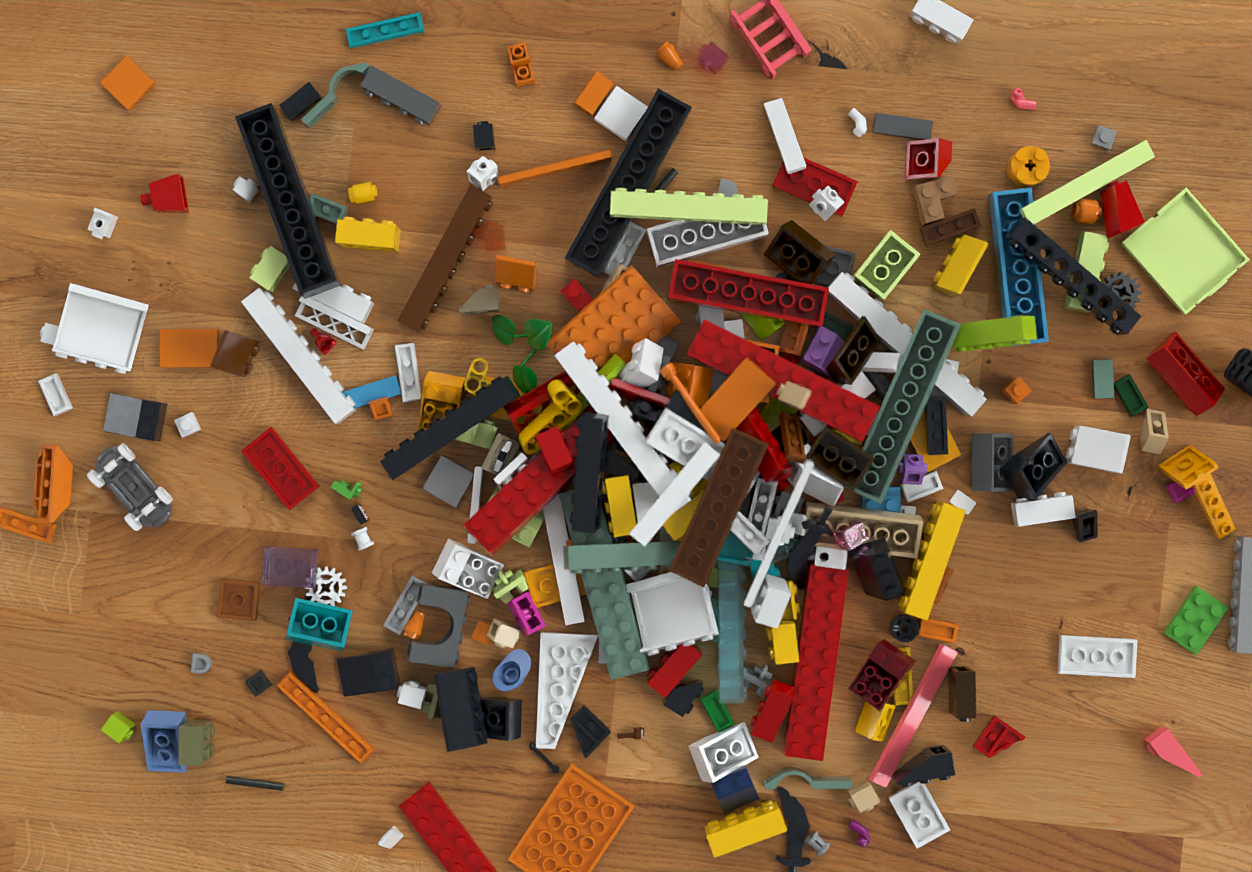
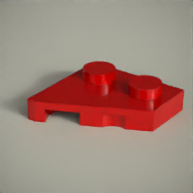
(996, 737)

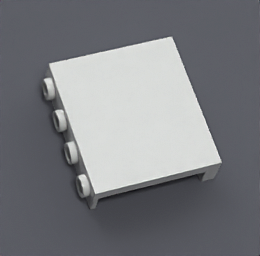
(100, 328)
(672, 612)

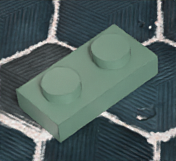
(328, 209)

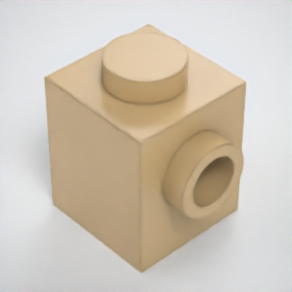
(503, 633)
(863, 797)

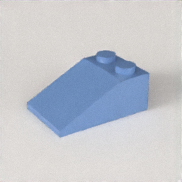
(161, 740)

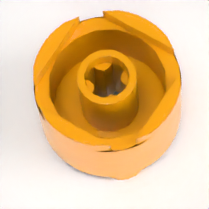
(1021, 175)

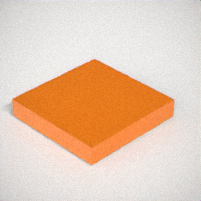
(127, 83)

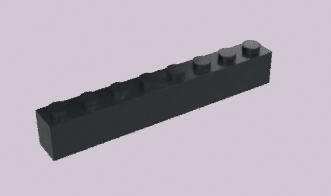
(449, 428)

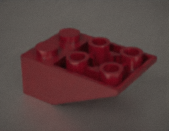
(882, 674)

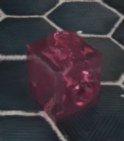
(712, 57)

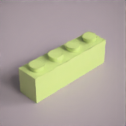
(1090, 255)

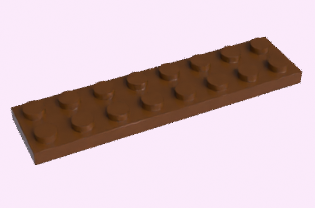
(718, 507)

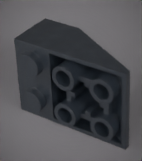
(925, 766)

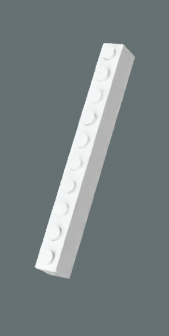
(897, 337)
(620, 424)

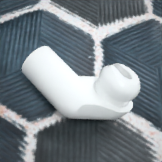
(860, 122)

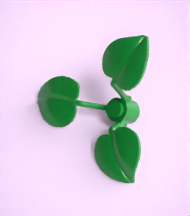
(538, 337)

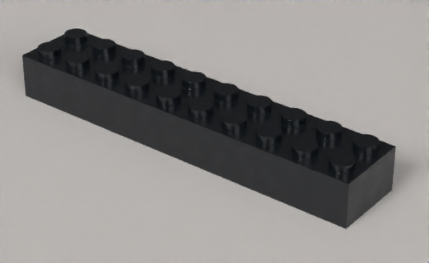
(633, 171)
(288, 201)

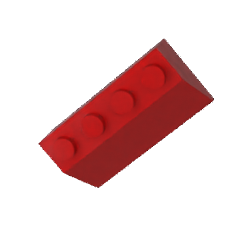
(1186, 374)
(773, 465)

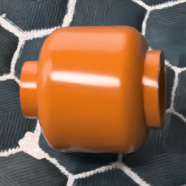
(1086, 211)

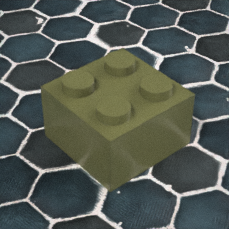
(196, 742)

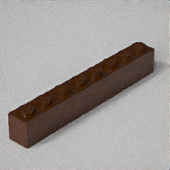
(445, 258)

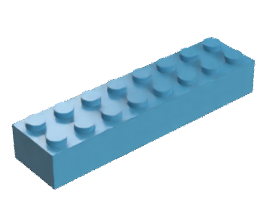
(1017, 278)

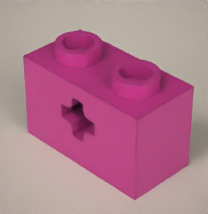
(526, 614)

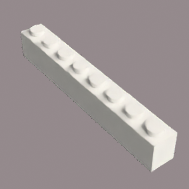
(299, 356)

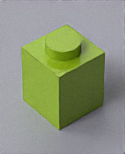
(119, 727)

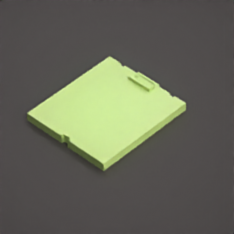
(1185, 251)

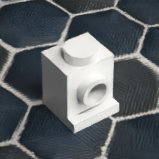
(108, 224)

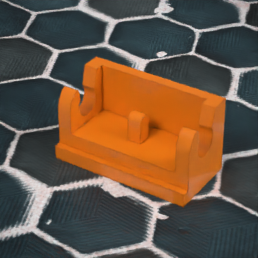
(593, 93)
(793, 339)

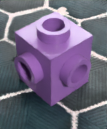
(912, 469)

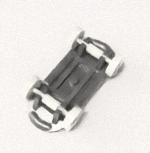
(132, 486)

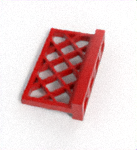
(539, 396)

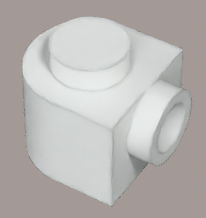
(245, 189)

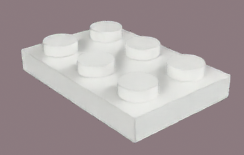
(919, 813)

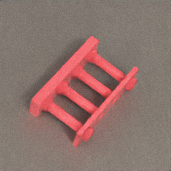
(790, 31)

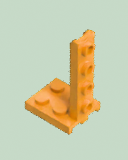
(1194, 469)

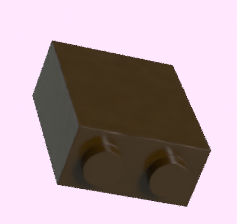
(962, 693)

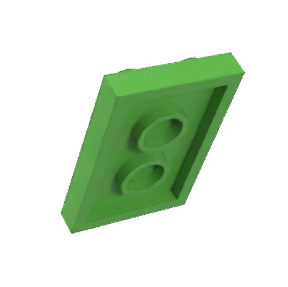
(1195, 620)

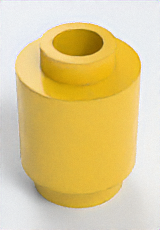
(362, 192)

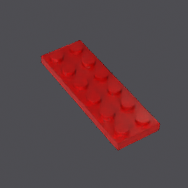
(444, 832)

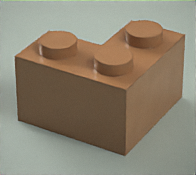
(929, 196)

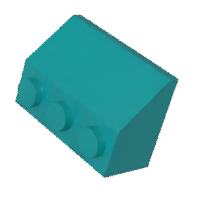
(318, 624)

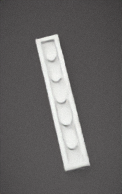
(674, 494)

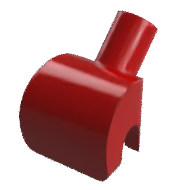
(323, 341)

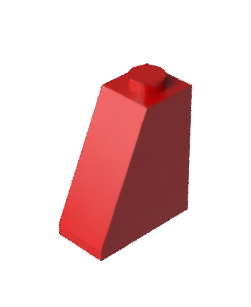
(1120, 209)

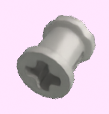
(821, 848)

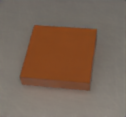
(238, 599)

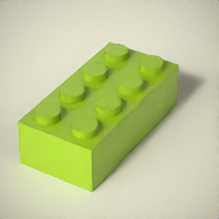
(995, 333)

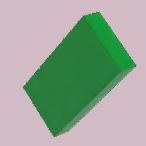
(717, 711)

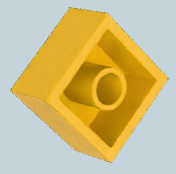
(783, 642)

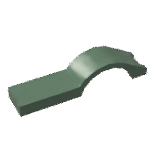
(330, 99)
(815, 782)

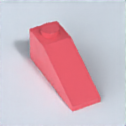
(1166, 746)

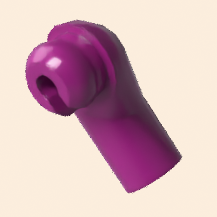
(862, 832)

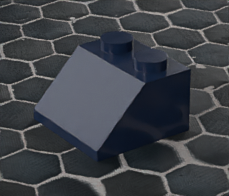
(735, 790)

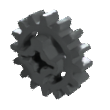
(1124, 284)

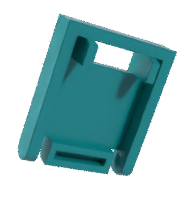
(735, 551)

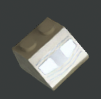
(501, 454)

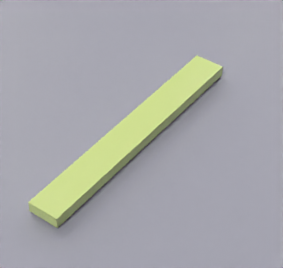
(1087, 182)

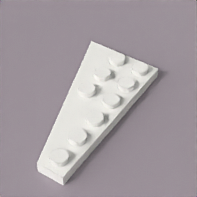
(560, 673)

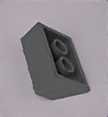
(989, 455)

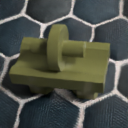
(431, 708)

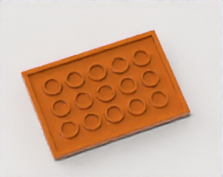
(617, 321)
(572, 826)

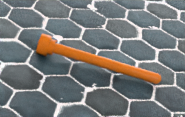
(669, 373)

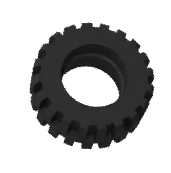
(1240, 371)

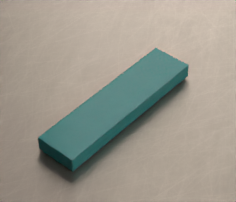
(385, 30)

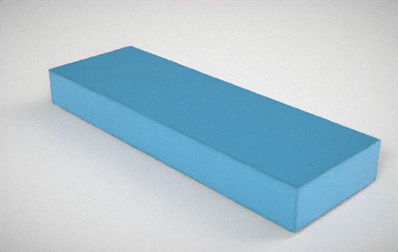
(379, 389)

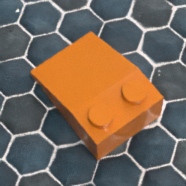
(515, 273)

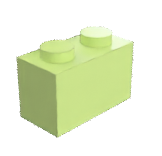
(270, 268)

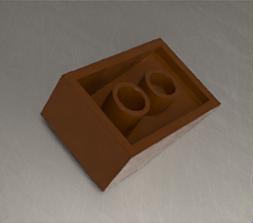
(235, 354)

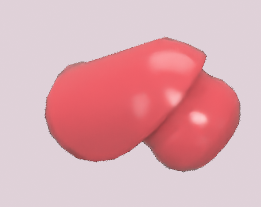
(1020, 102)

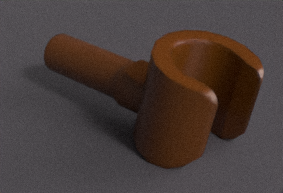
(637, 734)

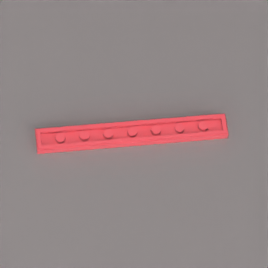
(913, 715)

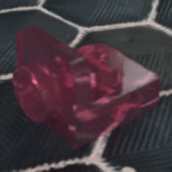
(851, 536)

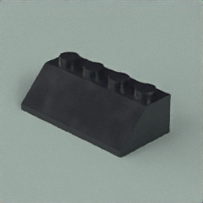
(460, 709)

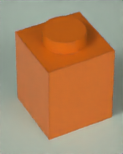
(1015, 390)

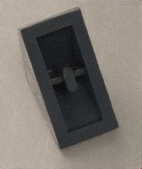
(1086, 524)

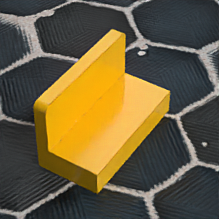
(874, 723)

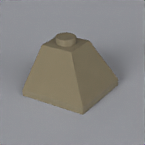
(482, 302)

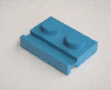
(891, 502)

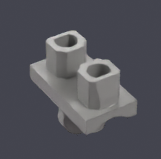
(759, 677)

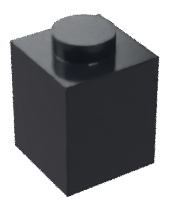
(484, 136)

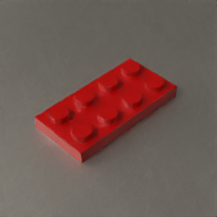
(808, 181)
(280, 468)

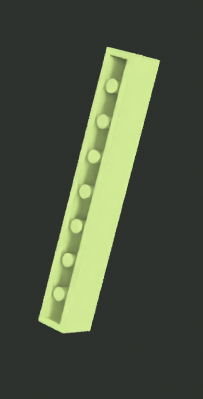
(688, 207)

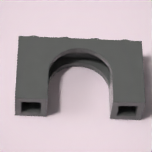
(443, 651)

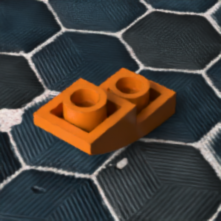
(521, 64)

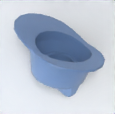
(512, 670)

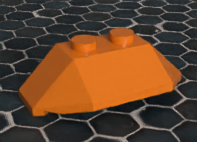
(52, 483)

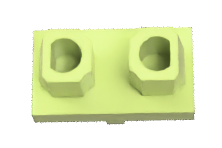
(507, 582)

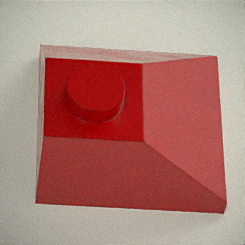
(927, 158)

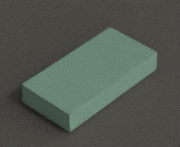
(1102, 379)

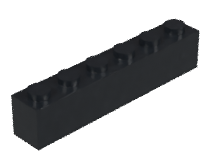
(589, 472)

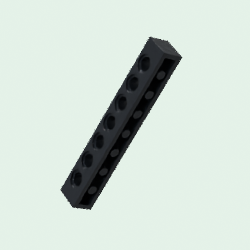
(1126, 315)

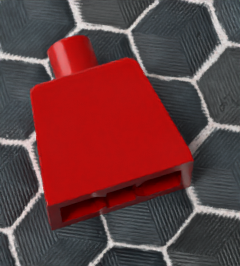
(167, 195)

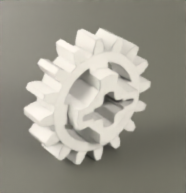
(332, 593)

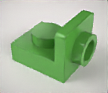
(344, 488)

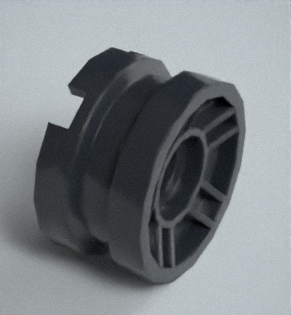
(910, 632)

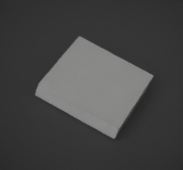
(448, 481)

